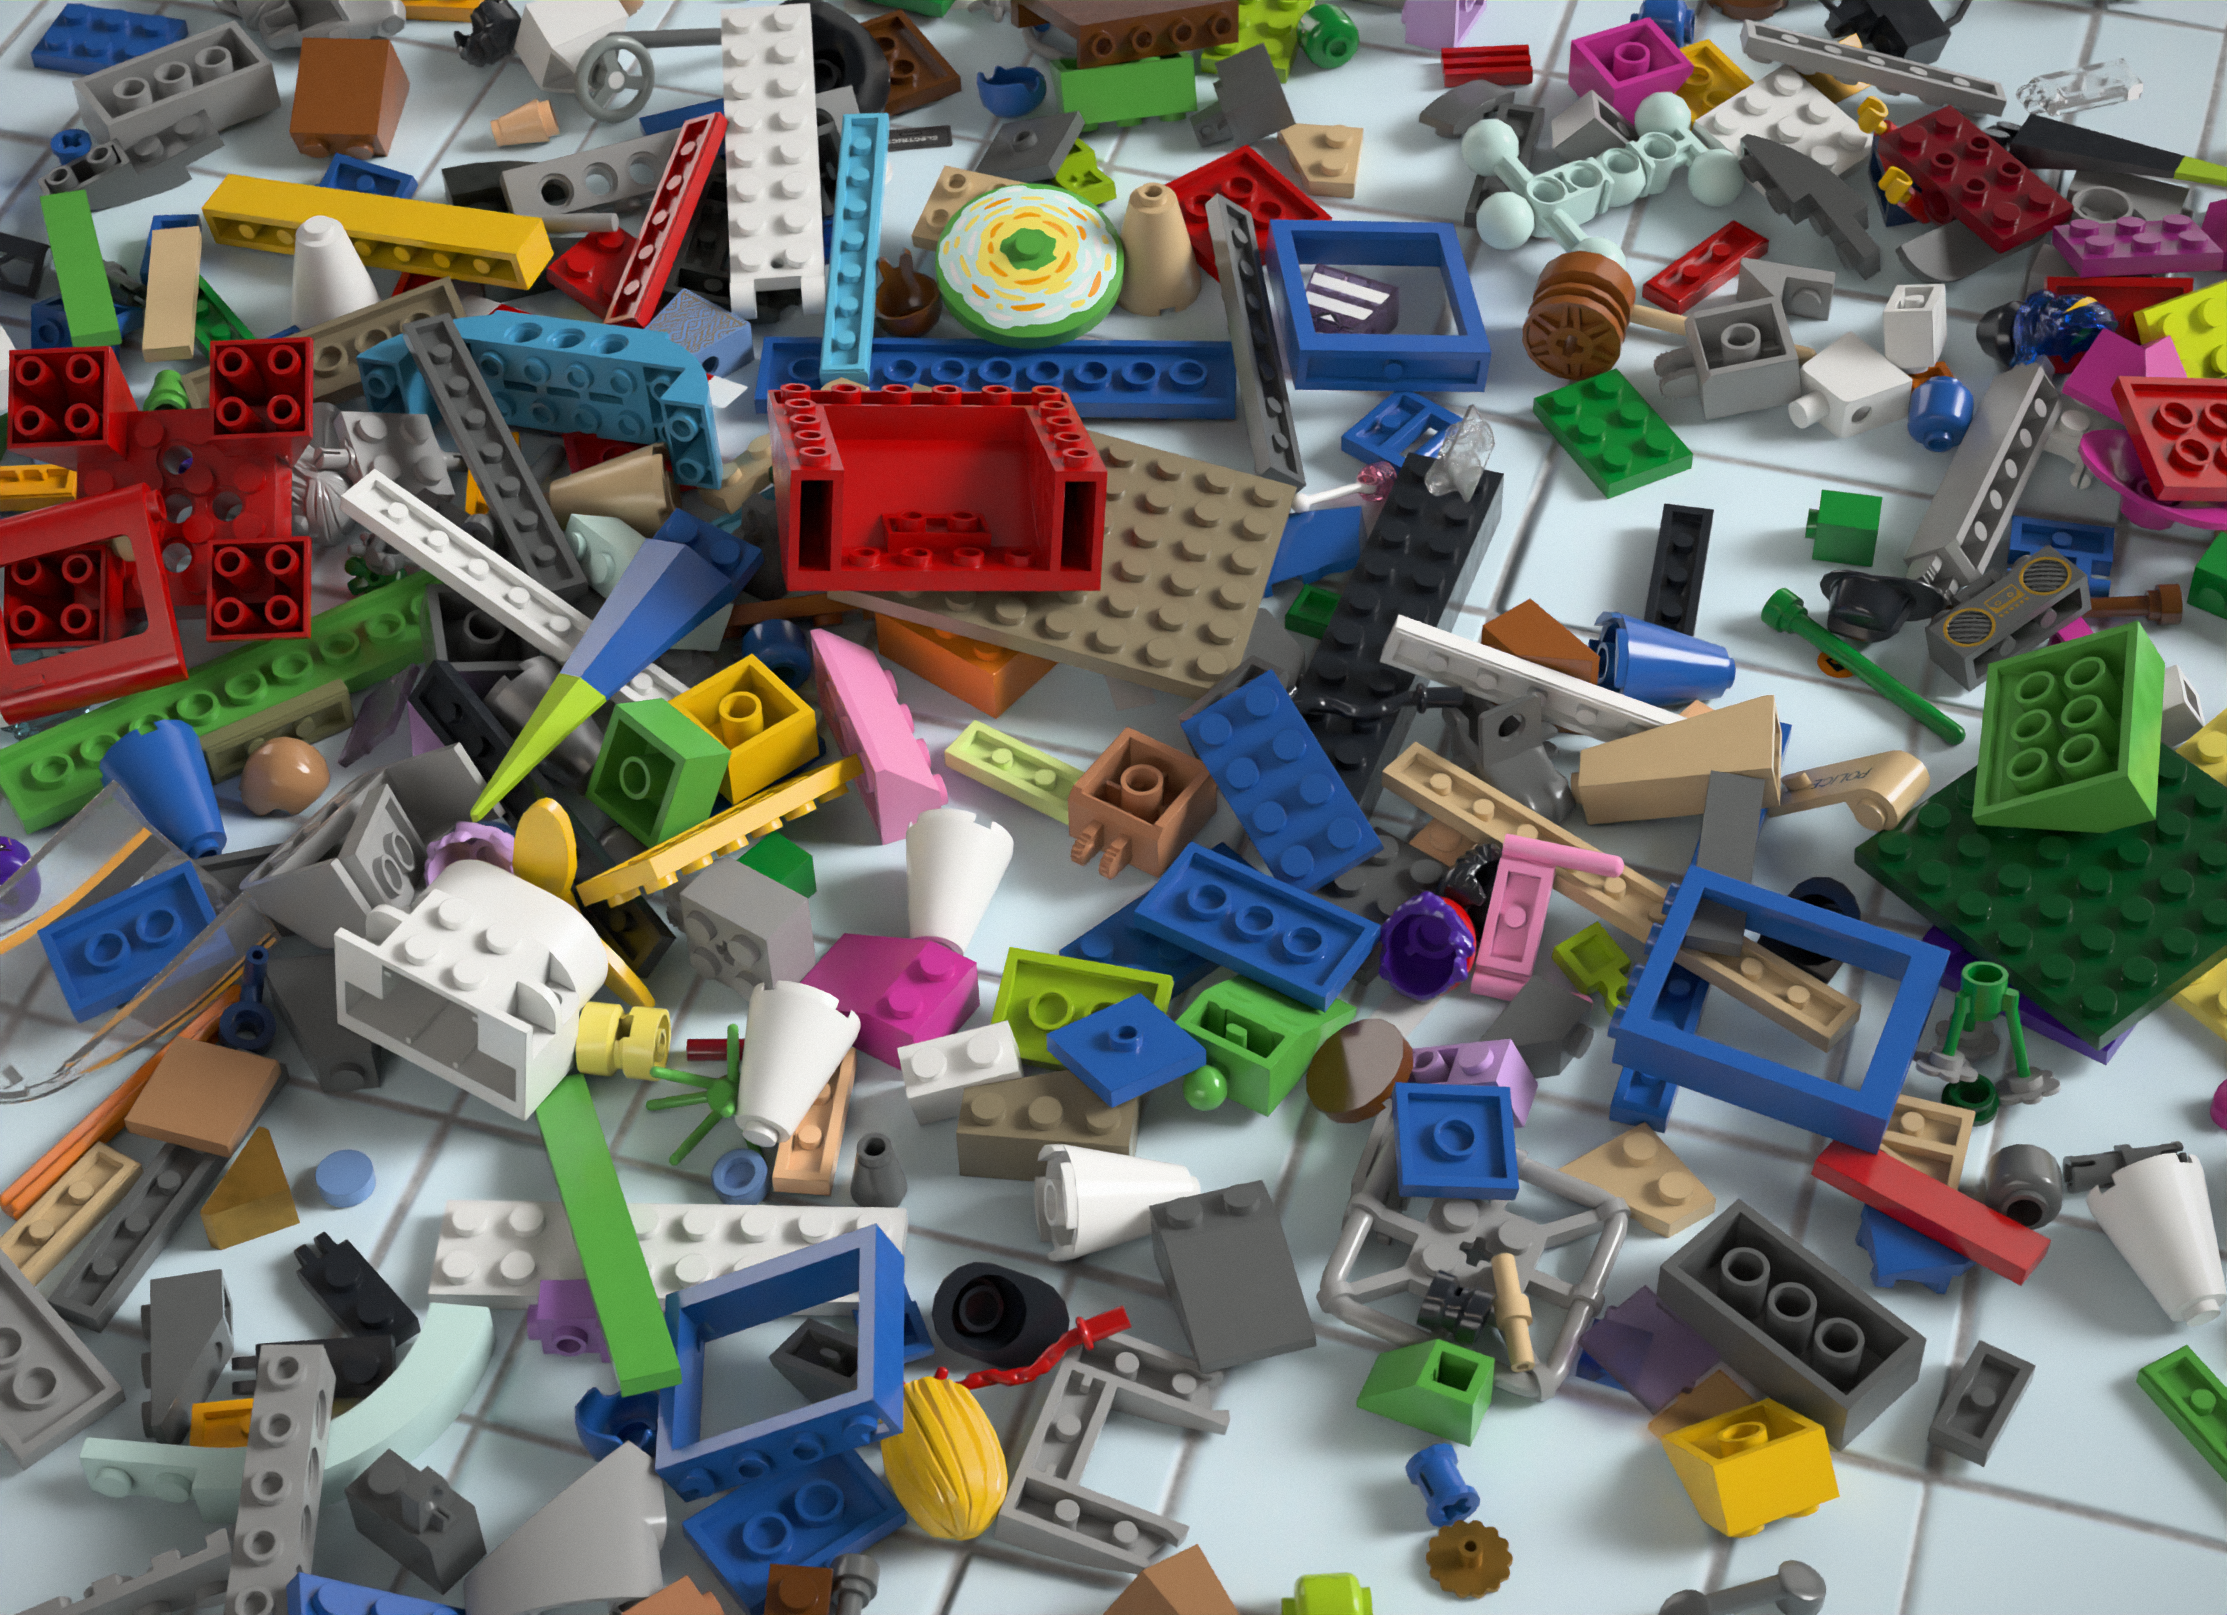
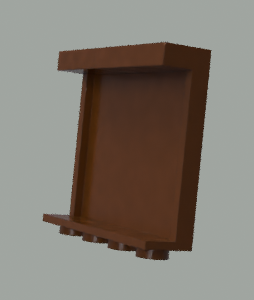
(1133, 28)

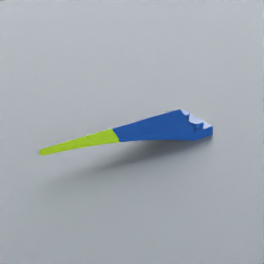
(660, 598)

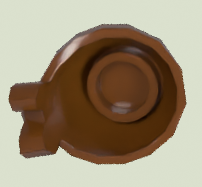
(906, 300)

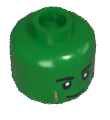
(1324, 33)

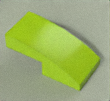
(1082, 176)

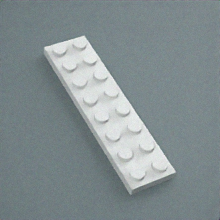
(503, 1249)

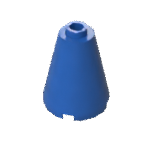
(1659, 662)
(169, 785)

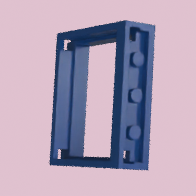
(761, 1293)

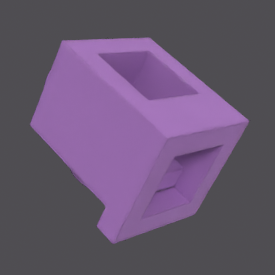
(566, 1320)

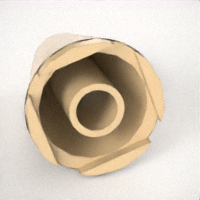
(1157, 254)
(626, 487)

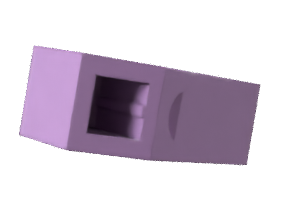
(1479, 1065)

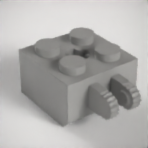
(1734, 359)
(742, 926)

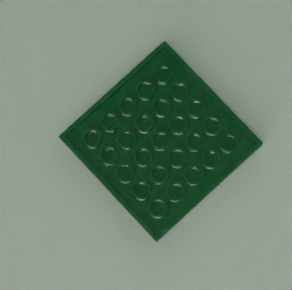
(2077, 918)

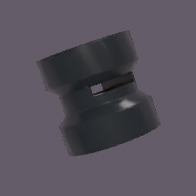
(1456, 1308)

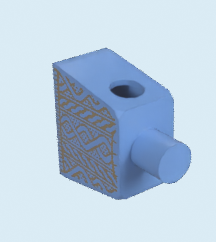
(708, 332)

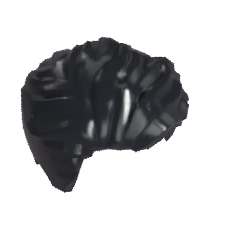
(493, 33)
(1472, 883)

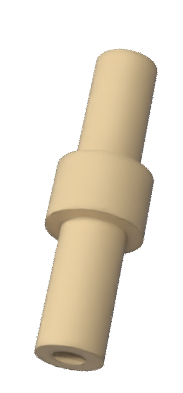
(1512, 1312)

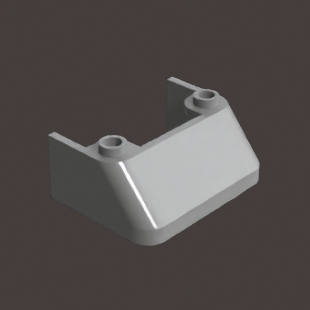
(305, 881)

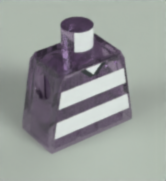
(1351, 303)

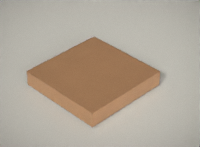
(203, 1096)

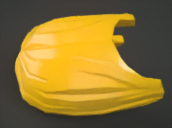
(946, 1461)

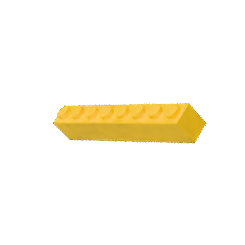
(384, 230)

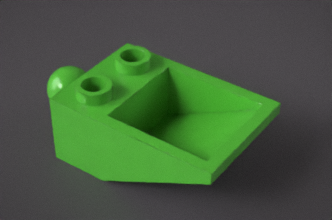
(1254, 1043)

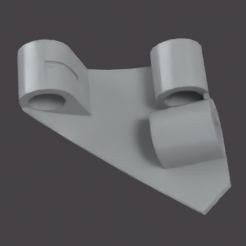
(582, 1547)

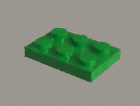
(1612, 433)

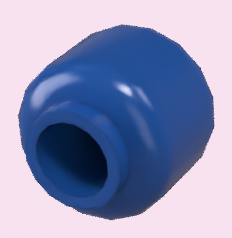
(1671, 18)
(1940, 413)
(781, 649)

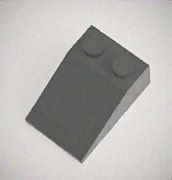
(1230, 1276)

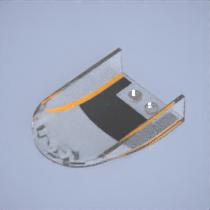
(86, 862)

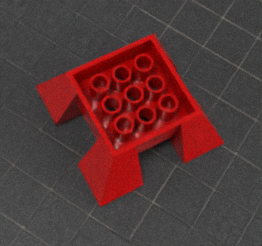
(242, 572)

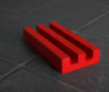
(1491, 63)

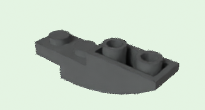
(144, 170)
(1811, 191)

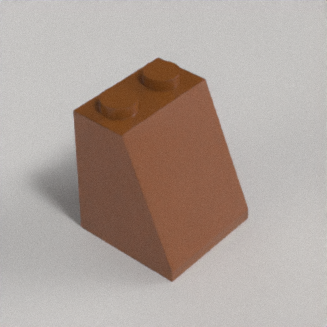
(347, 97)

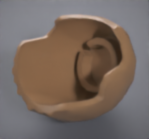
(283, 776)

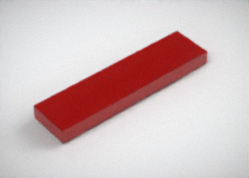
(1933, 1209)

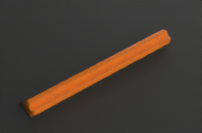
(106, 1118)

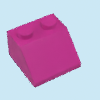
(1627, 65)

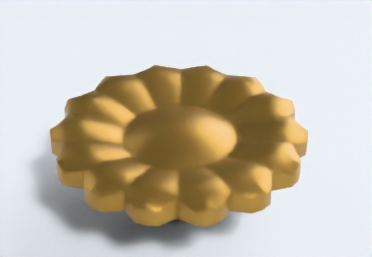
(1469, 1559)

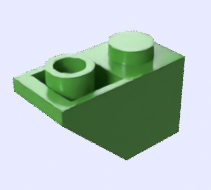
(1431, 1388)

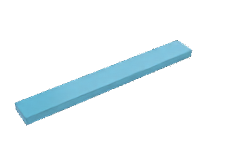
(855, 248)

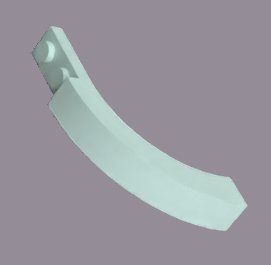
(400, 1415)

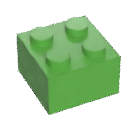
(656, 771)

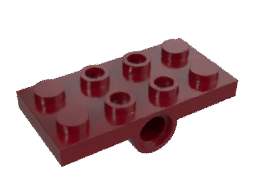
(1973, 180)

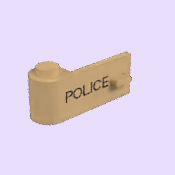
(1875, 787)

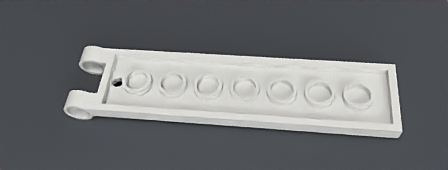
(772, 156)

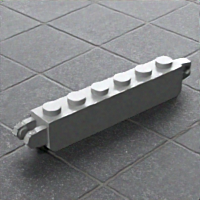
(1985, 479)

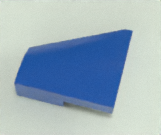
(1318, 545)

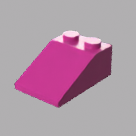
(898, 990)

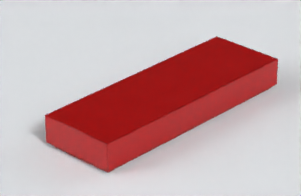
(1704, 268)

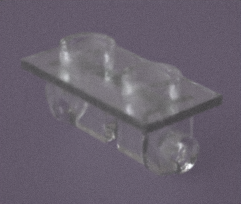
(1461, 456)

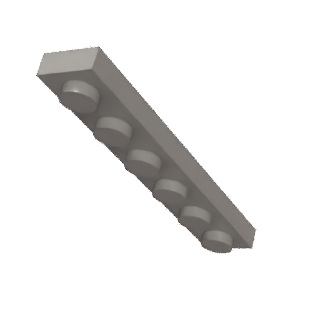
(1885, 72)

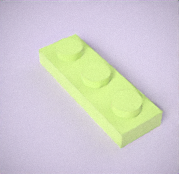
(1013, 769)

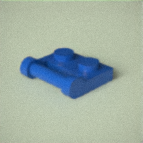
(1395, 426)

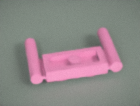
(1520, 910)

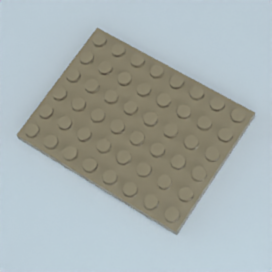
(1178, 577)

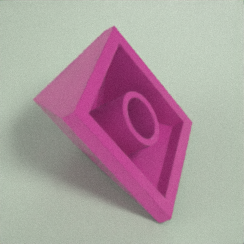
(2115, 357)

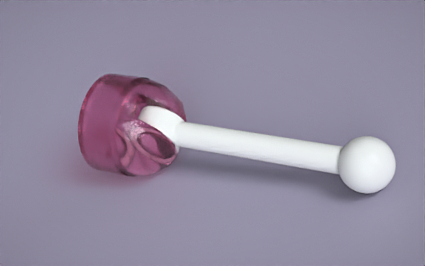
(1372, 484)

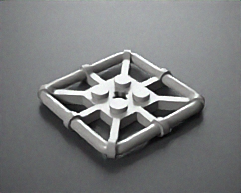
(1482, 1226)

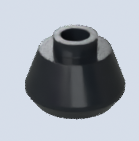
(1995, 332)

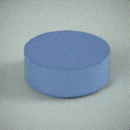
(345, 1178)
(741, 1178)

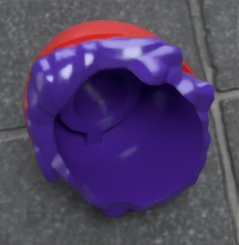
(1427, 947)

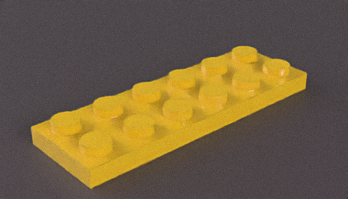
(720, 833)

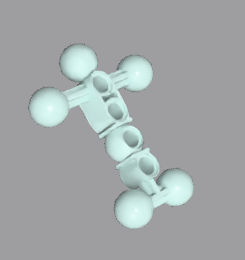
(1576, 191)

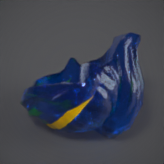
(2058, 326)

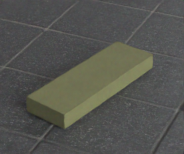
(304, 717)

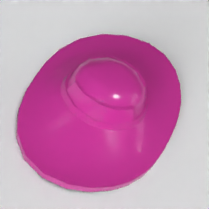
(2116, 463)

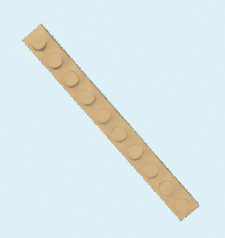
(1627, 902)

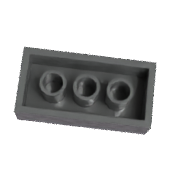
(1791, 1323)

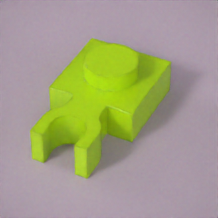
(1594, 964)

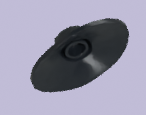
(847, 56)

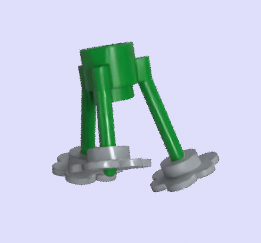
(1971, 1035)

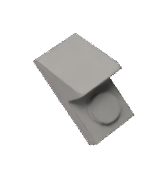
(1801, 289)

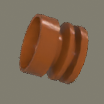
(1579, 315)

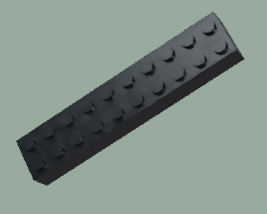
(1413, 567)

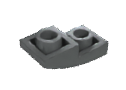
(1464, 107)

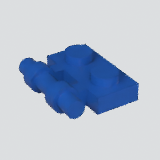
(2082, 544)

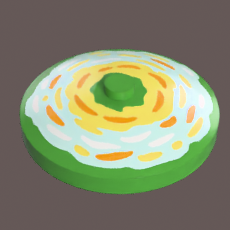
(1029, 266)

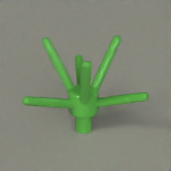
(720, 1096)

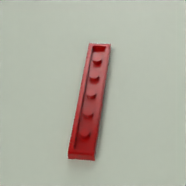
(666, 221)

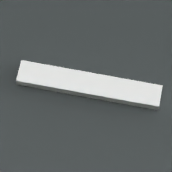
(1505, 677)

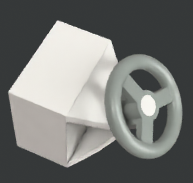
(569, 53)

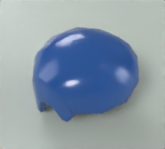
(1012, 91)
(612, 1420)

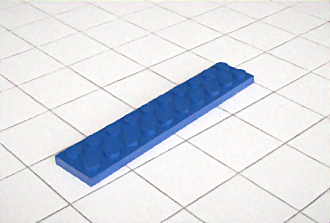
(1098, 375)

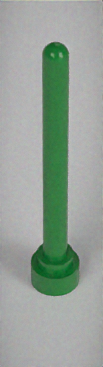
(1787, 613)

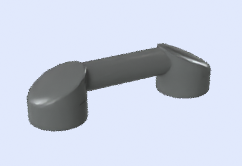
(1795, 1590)

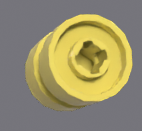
(618, 1040)

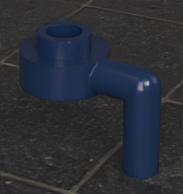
(249, 1011)

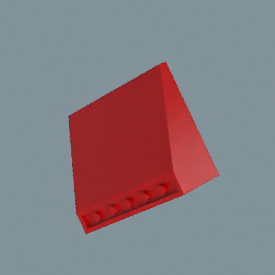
(935, 489)

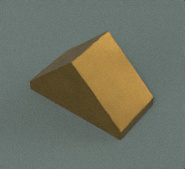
(250, 1197)

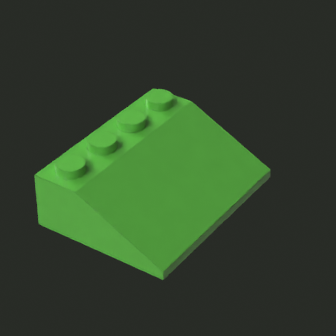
(2073, 735)

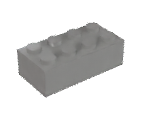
(153, 91)

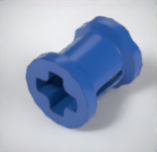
(76, 144)
(1442, 1485)

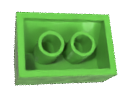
(1126, 89)

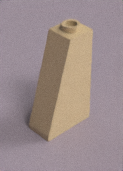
(1670, 766)

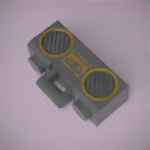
(2007, 615)

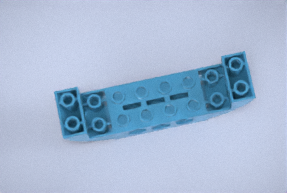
(570, 380)

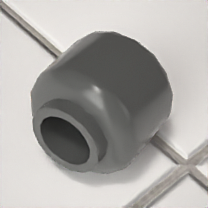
(2024, 1185)

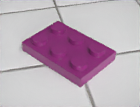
(2136, 246)

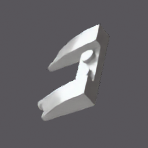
(1047, 1506)

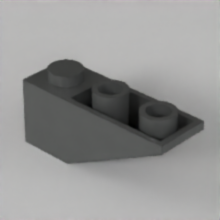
(190, 1347)

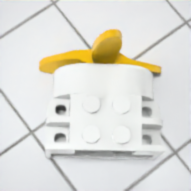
(486, 970)

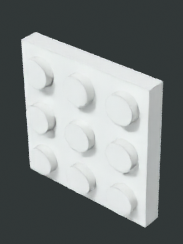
(1790, 113)

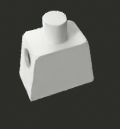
(1850, 389)

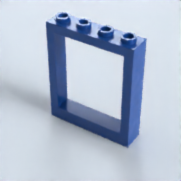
(1375, 360)
(1758, 1083)

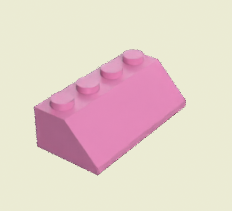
(868, 721)

